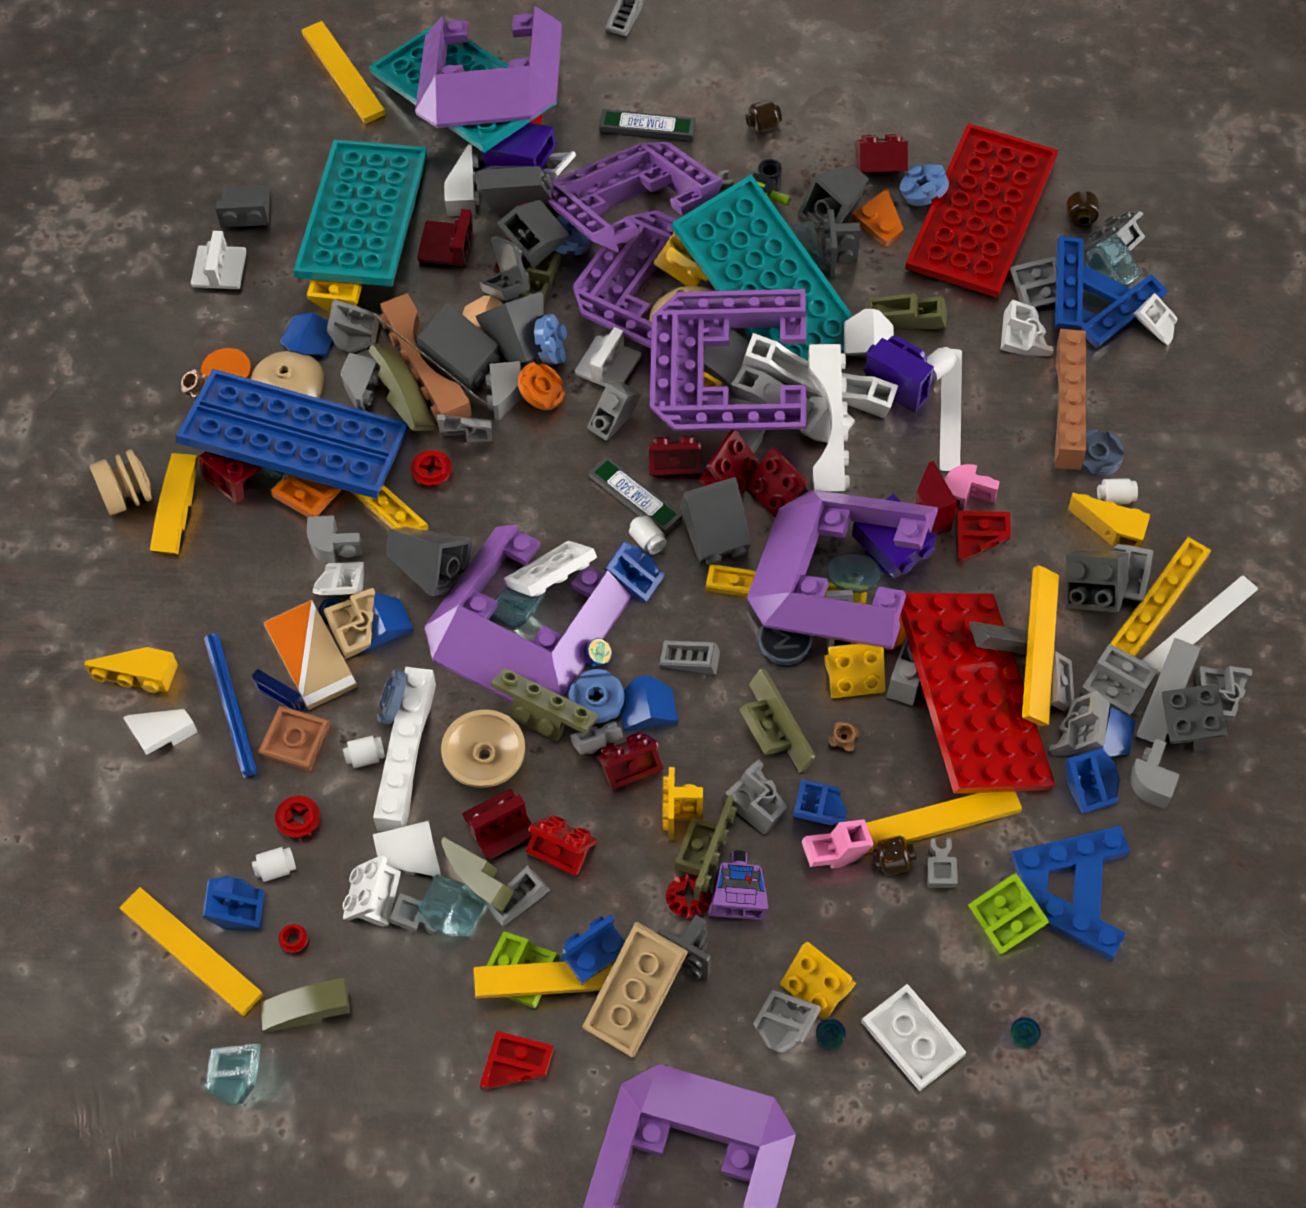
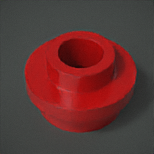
(289, 931)

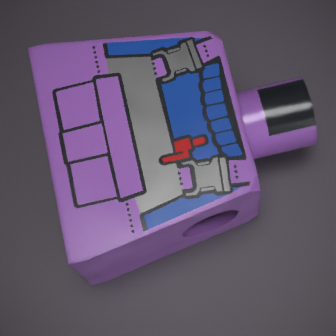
(739, 890)

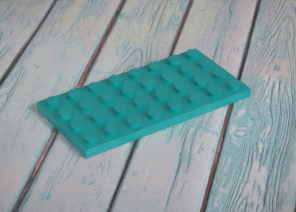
(402, 73)
(361, 213)
(749, 246)

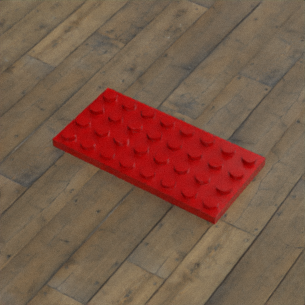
(984, 212)
(973, 696)

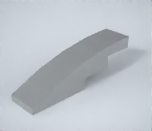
(1172, 677)

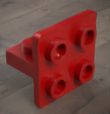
(560, 843)

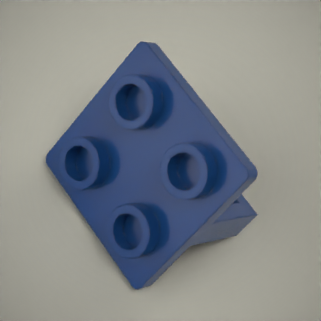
(593, 950)

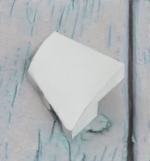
(1023, 331)
(160, 728)
(409, 849)

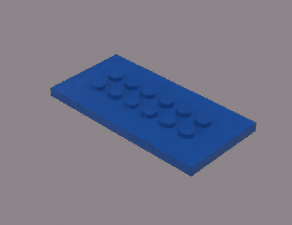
(293, 433)

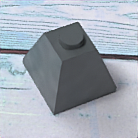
(511, 185)
(833, 190)
(513, 327)
(429, 557)

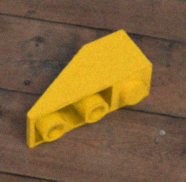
(1110, 521)
(140, 668)

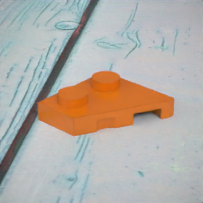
(880, 219)
(304, 495)

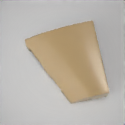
(352, 622)

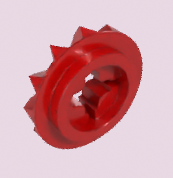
(424, 461)
(300, 805)
(678, 903)

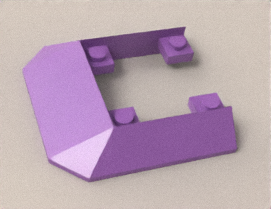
(497, 95)
(614, 179)
(613, 279)
(705, 319)
(796, 602)
(478, 649)
(671, 1098)

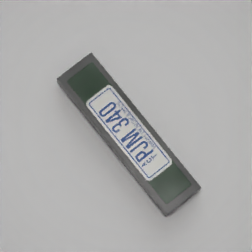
(647, 125)
(634, 494)

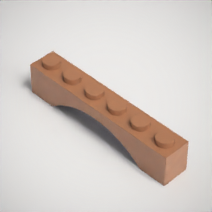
(443, 394)
(1071, 418)

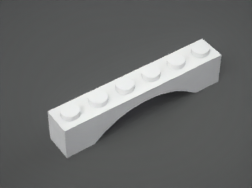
(825, 372)
(862, 392)
(398, 773)

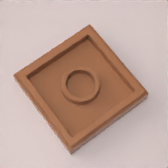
(294, 738)

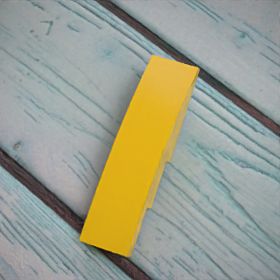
(174, 503)

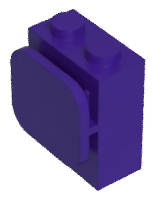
(525, 147)
(904, 366)
(879, 546)

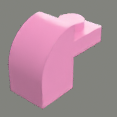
(965, 483)
(840, 847)

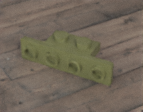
(542, 708)
(774, 724)
(700, 847)

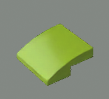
(1008, 913)
(519, 950)

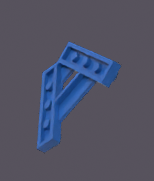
(1074, 276)
(1086, 856)

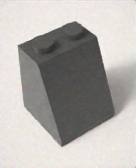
(458, 348)
(716, 521)

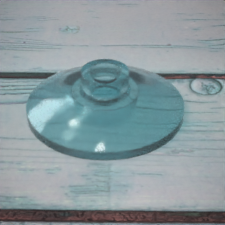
(854, 572)

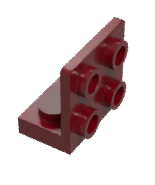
(447, 241)
(226, 474)

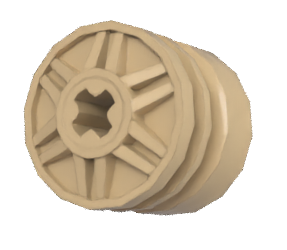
(121, 482)

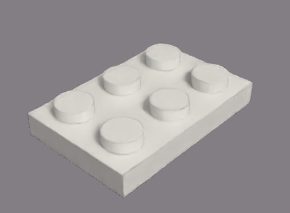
(550, 568)
(913, 1037)

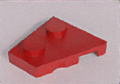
(980, 531)
(515, 1061)

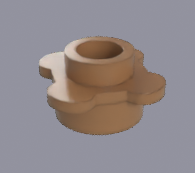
(193, 382)
(844, 729)

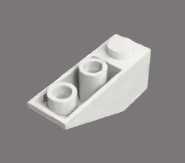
(461, 185)

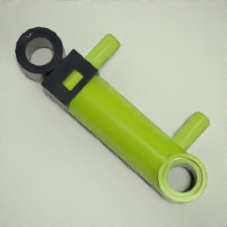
(769, 179)

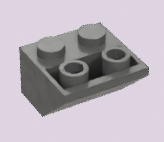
(534, 231)
(1096, 580)

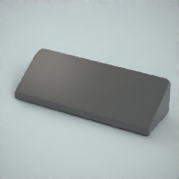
(999, 637)

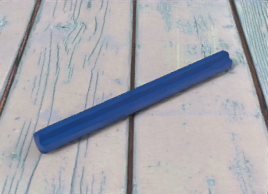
(230, 705)

